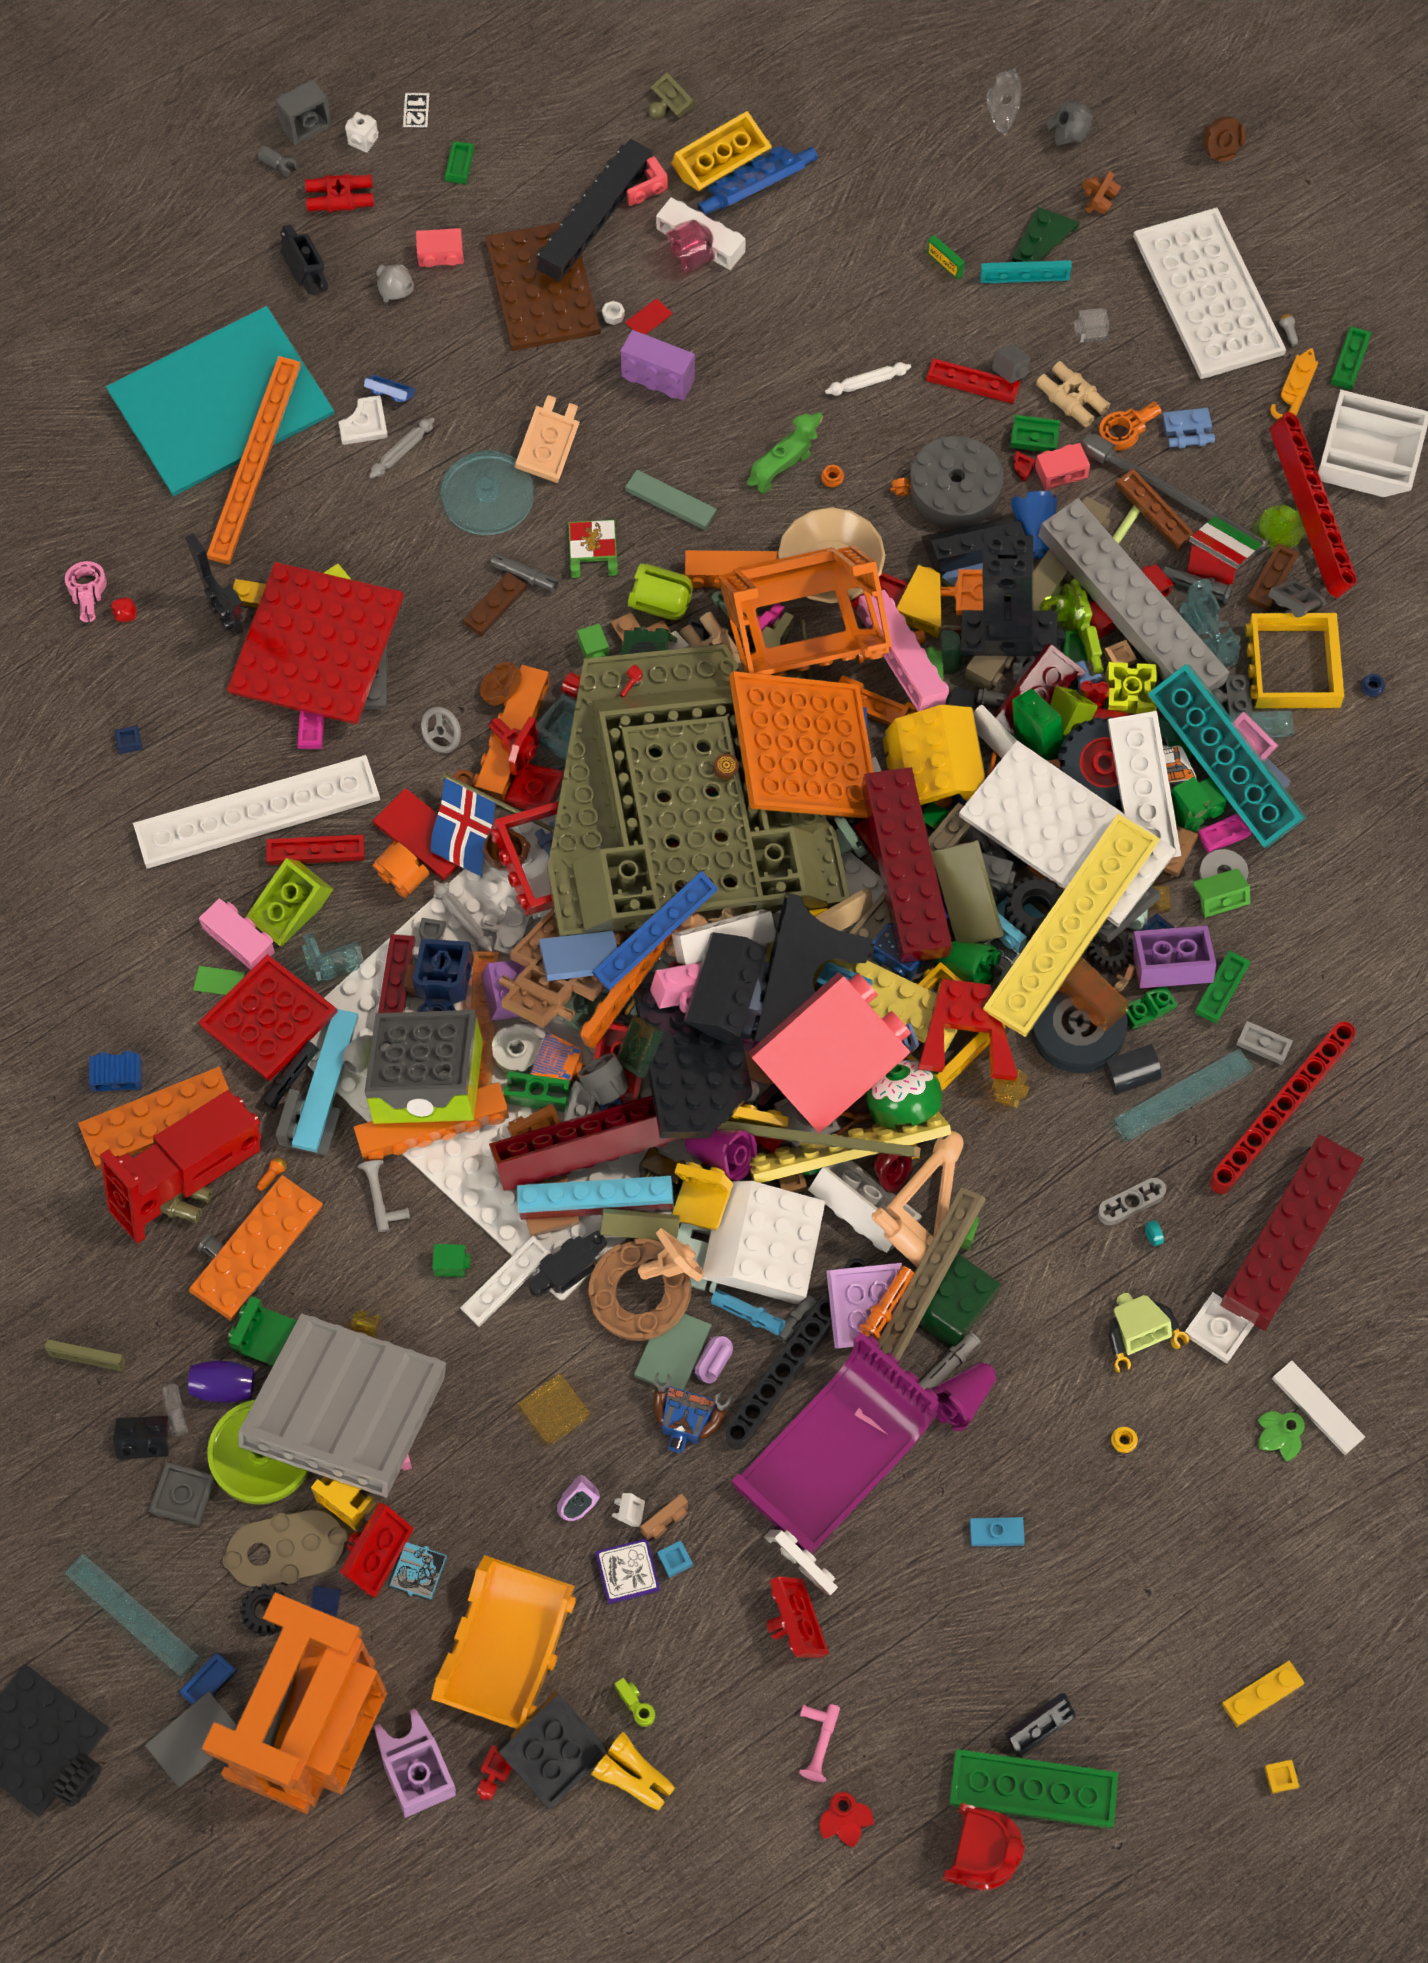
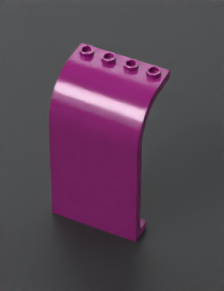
(829, 1455)

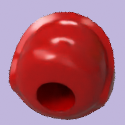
(124, 610)

